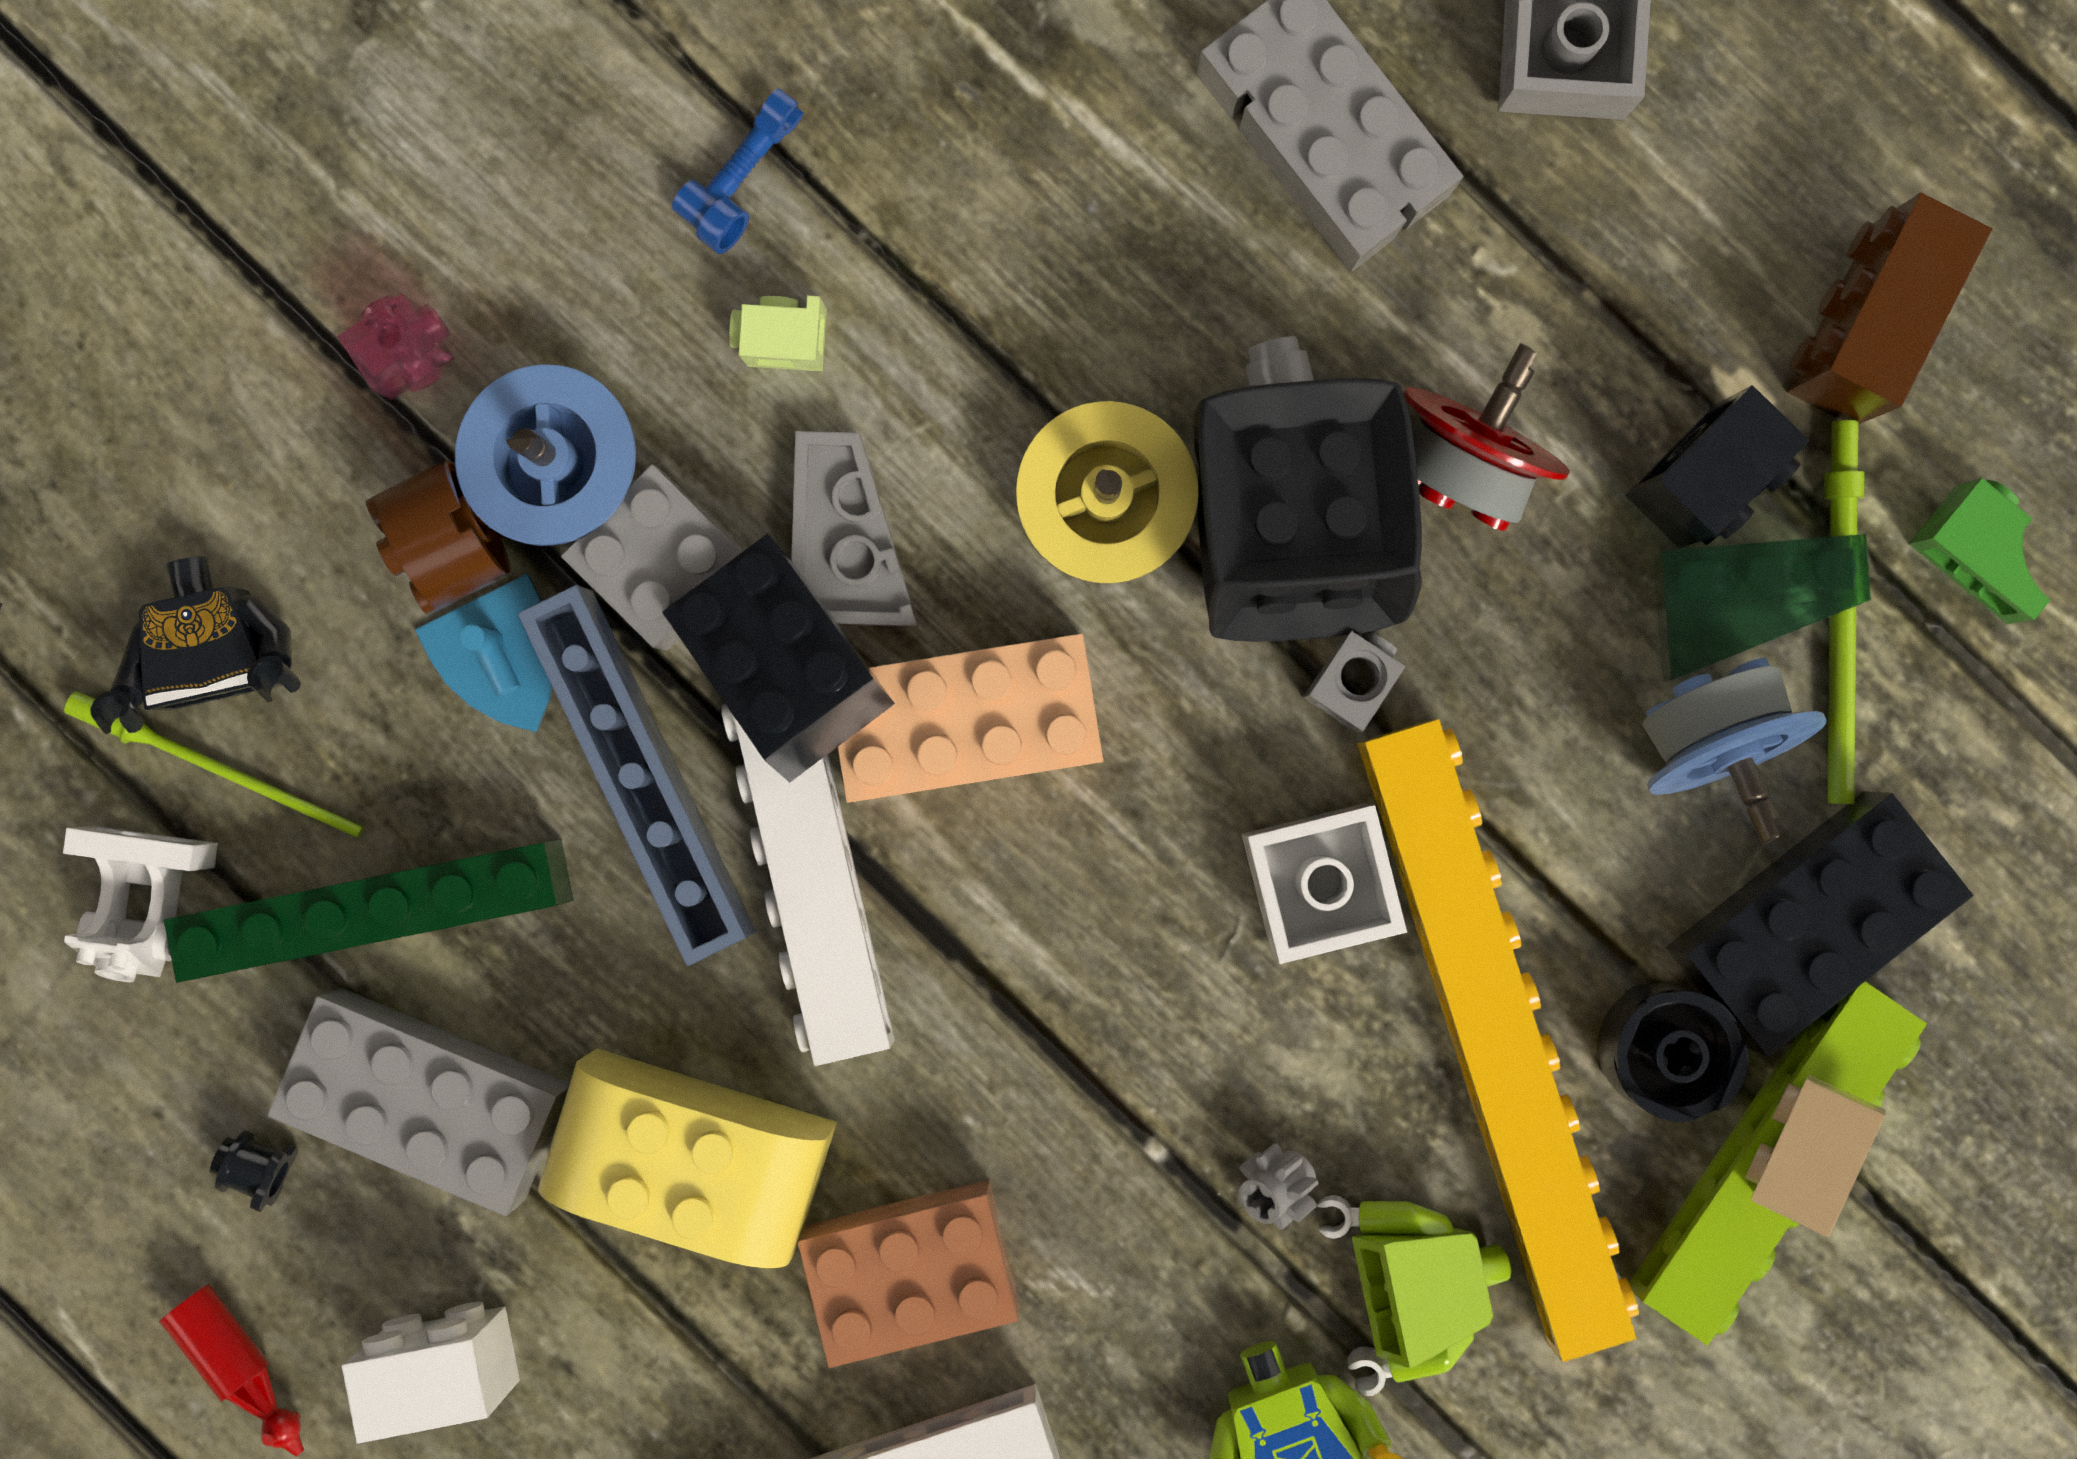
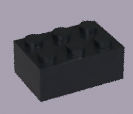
(777, 658)

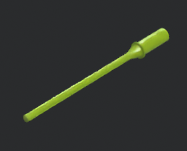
(79, 707)

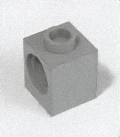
(1333, 698)

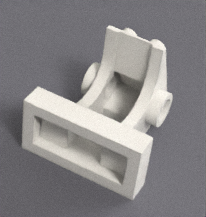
(104, 937)

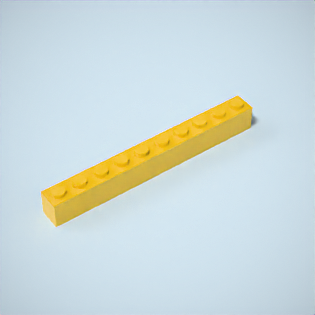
(1498, 1040)

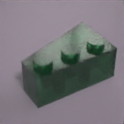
(1748, 594)

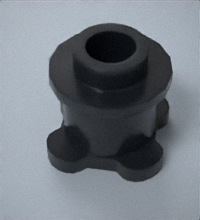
(252, 1169)

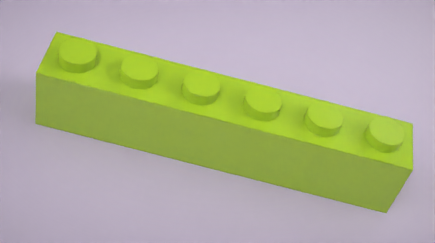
(1719, 1234)

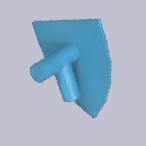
(489, 656)

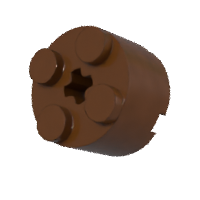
(436, 538)

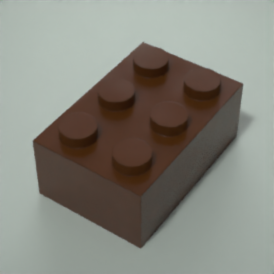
(1887, 309)

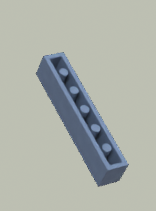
(637, 773)

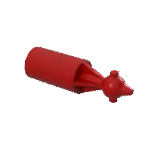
(231, 1364)

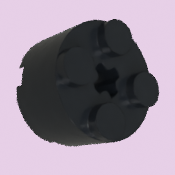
(1709, 1061)

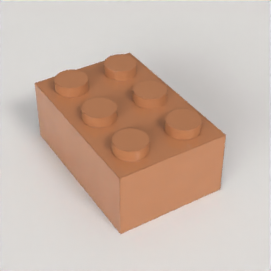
(909, 1273)

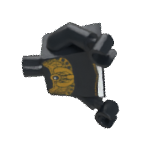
(197, 650)

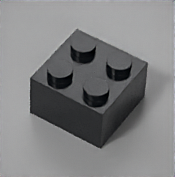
(1718, 469)

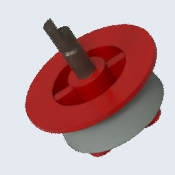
(1475, 455)

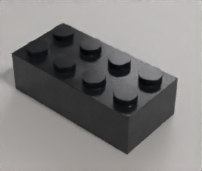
(1820, 920)

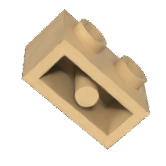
(1816, 1153)

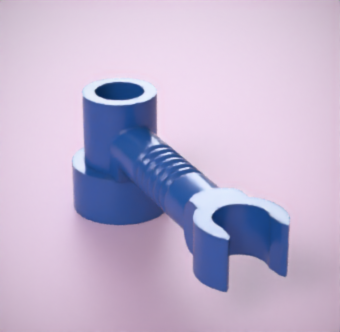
(709, 208)

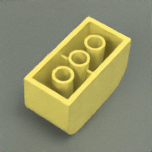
(685, 1161)

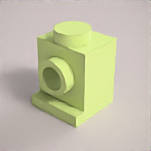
(780, 333)

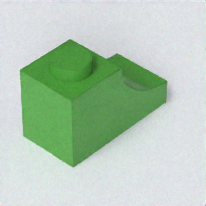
(1980, 546)

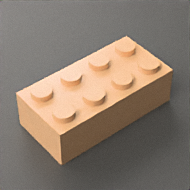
(976, 720)

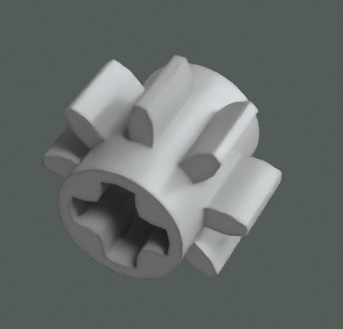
(1278, 1186)

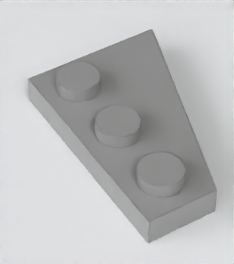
(843, 533)

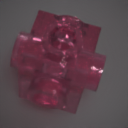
(398, 345)

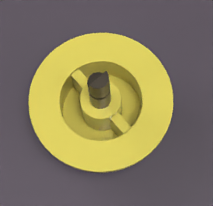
(1107, 492)

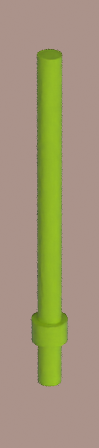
(1844, 488)

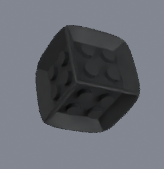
(1307, 509)

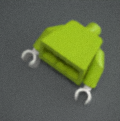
(1418, 1286)

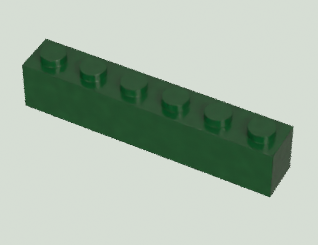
(368, 910)

